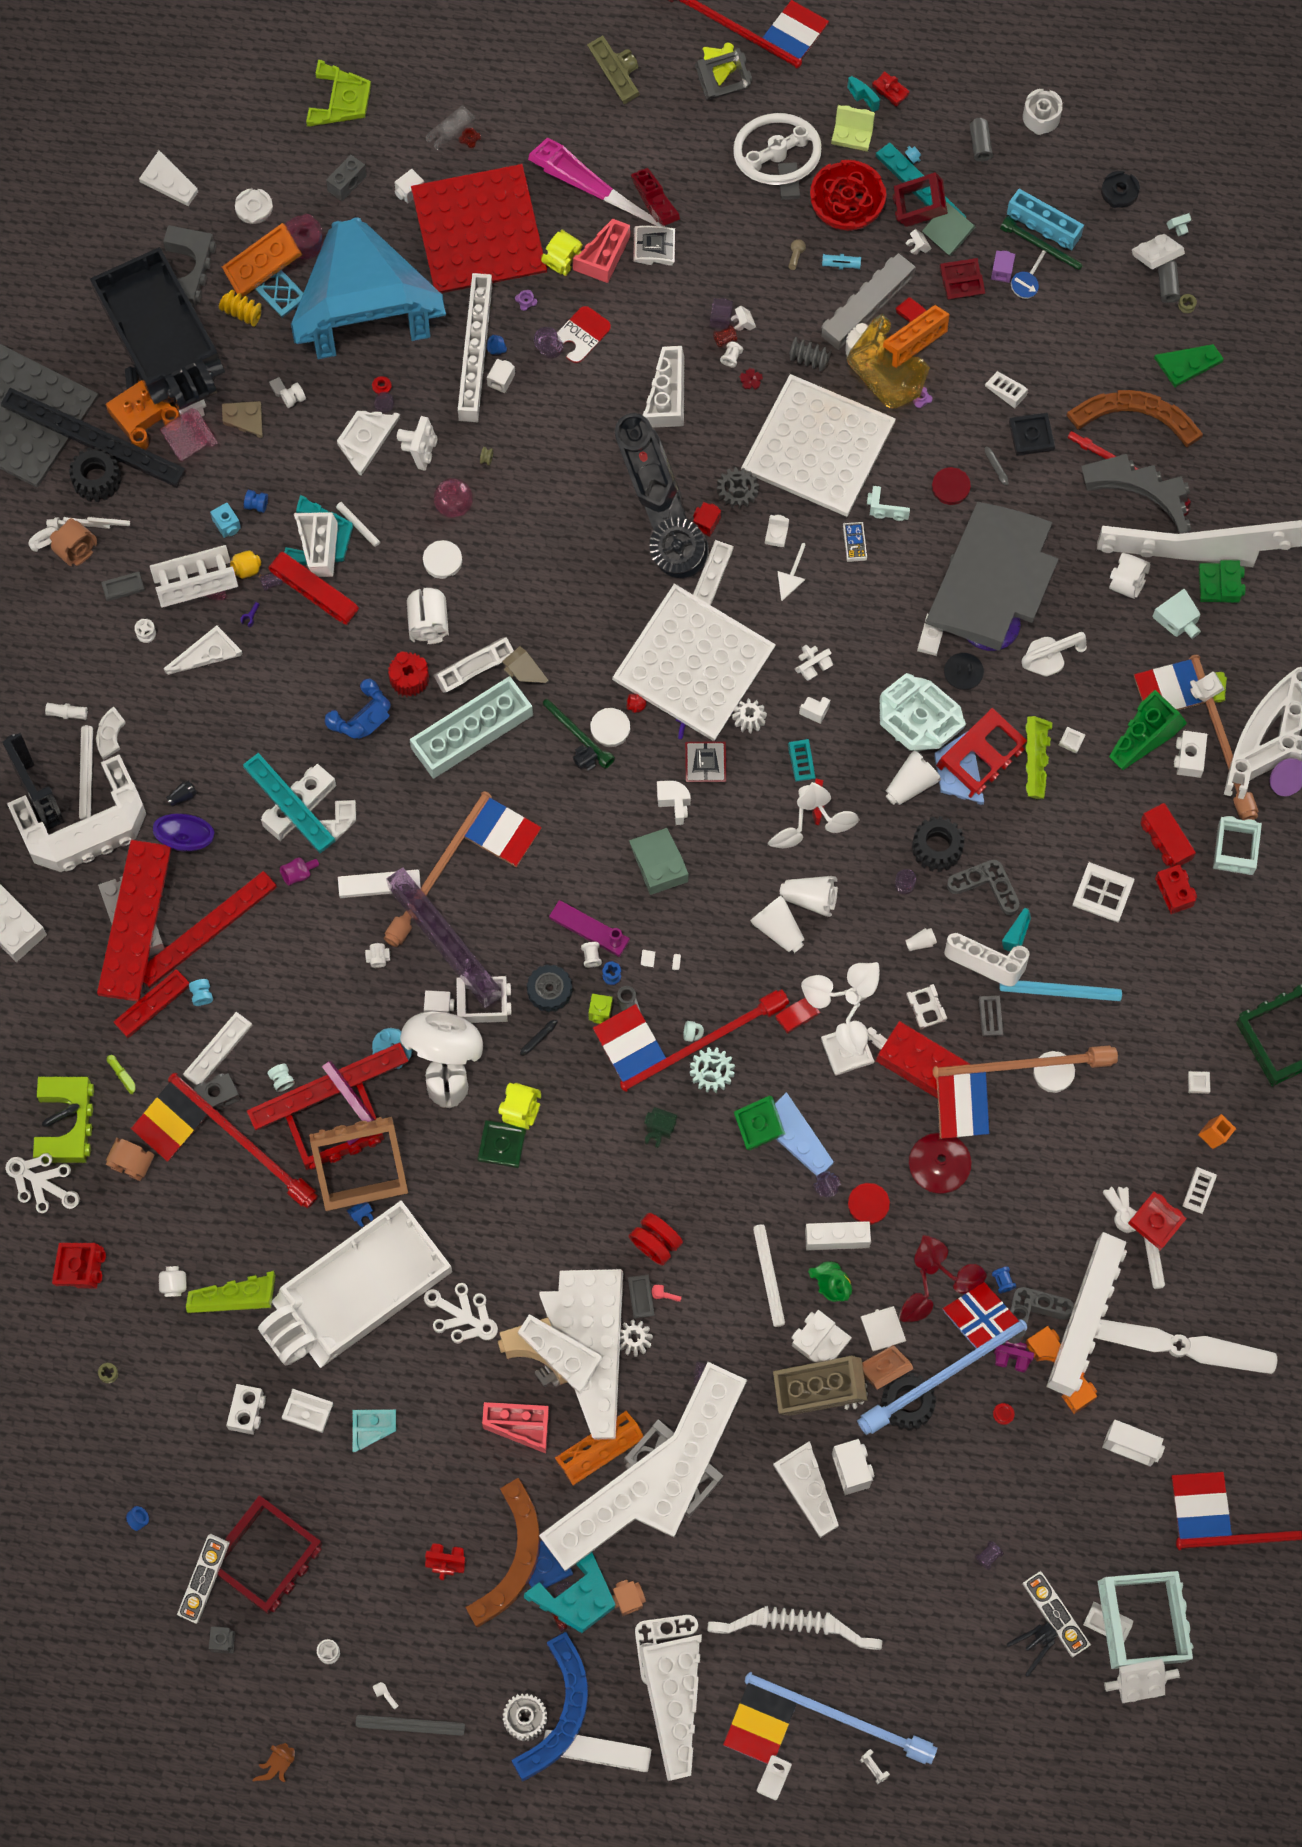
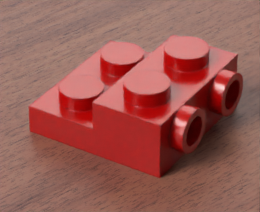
(1157, 1220)
(78, 1265)

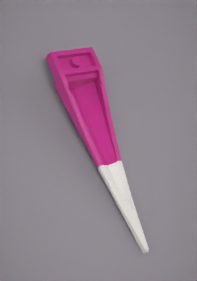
(565, 166)

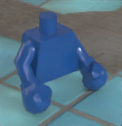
(367, 718)

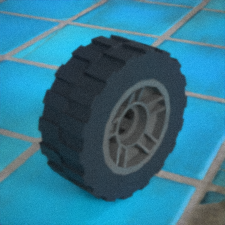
(542, 979)

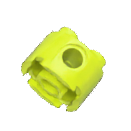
(561, 252)
(520, 1105)

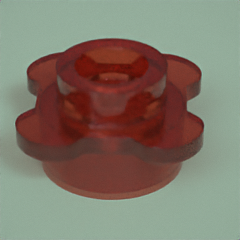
(469, 132)

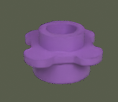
(526, 294)
(920, 402)

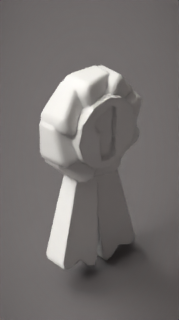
(1121, 1205)

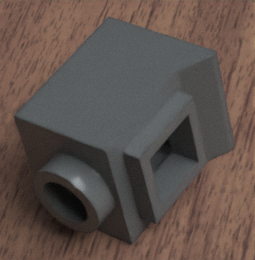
(221, 1640)

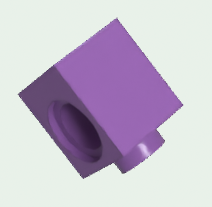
(1003, 266)

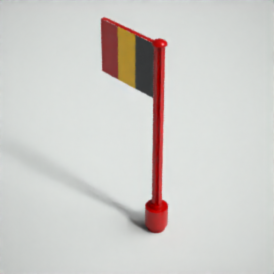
(178, 1114)

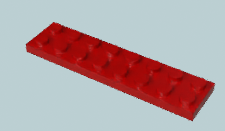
(134, 921)

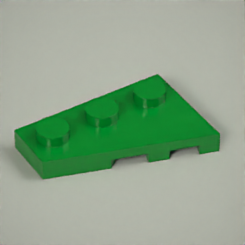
(1188, 363)

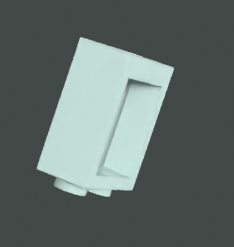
(1235, 864)

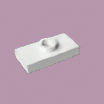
(930, 639)

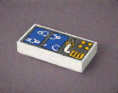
(854, 541)

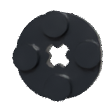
(1120, 199)

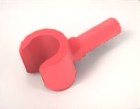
(658, 1293)

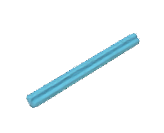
(1064, 990)

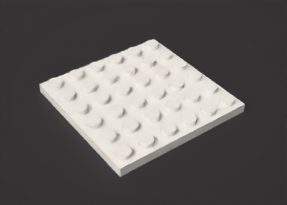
(818, 445)
(693, 662)

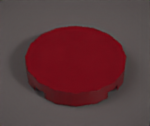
(951, 486)

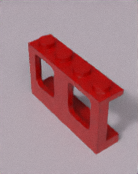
(975, 742)

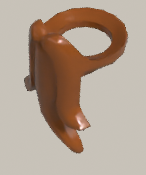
(279, 1760)

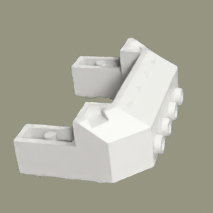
(90, 836)

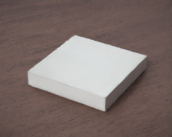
(840, 1059)

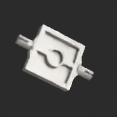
(1141, 1680)

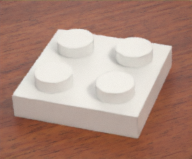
(1158, 251)

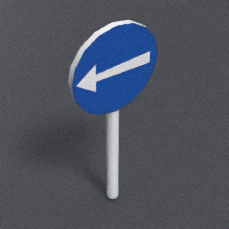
(1024, 283)

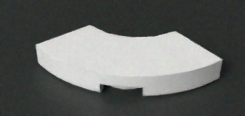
(107, 733)

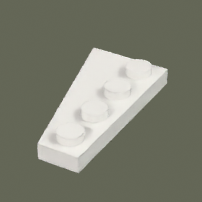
(561, 1352)
(804, 1481)

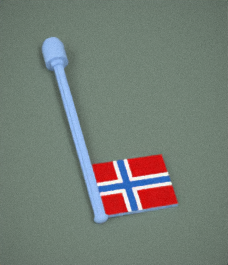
(982, 1321)

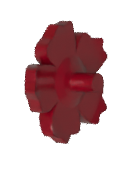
(751, 379)

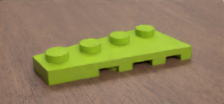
(248, 1294)

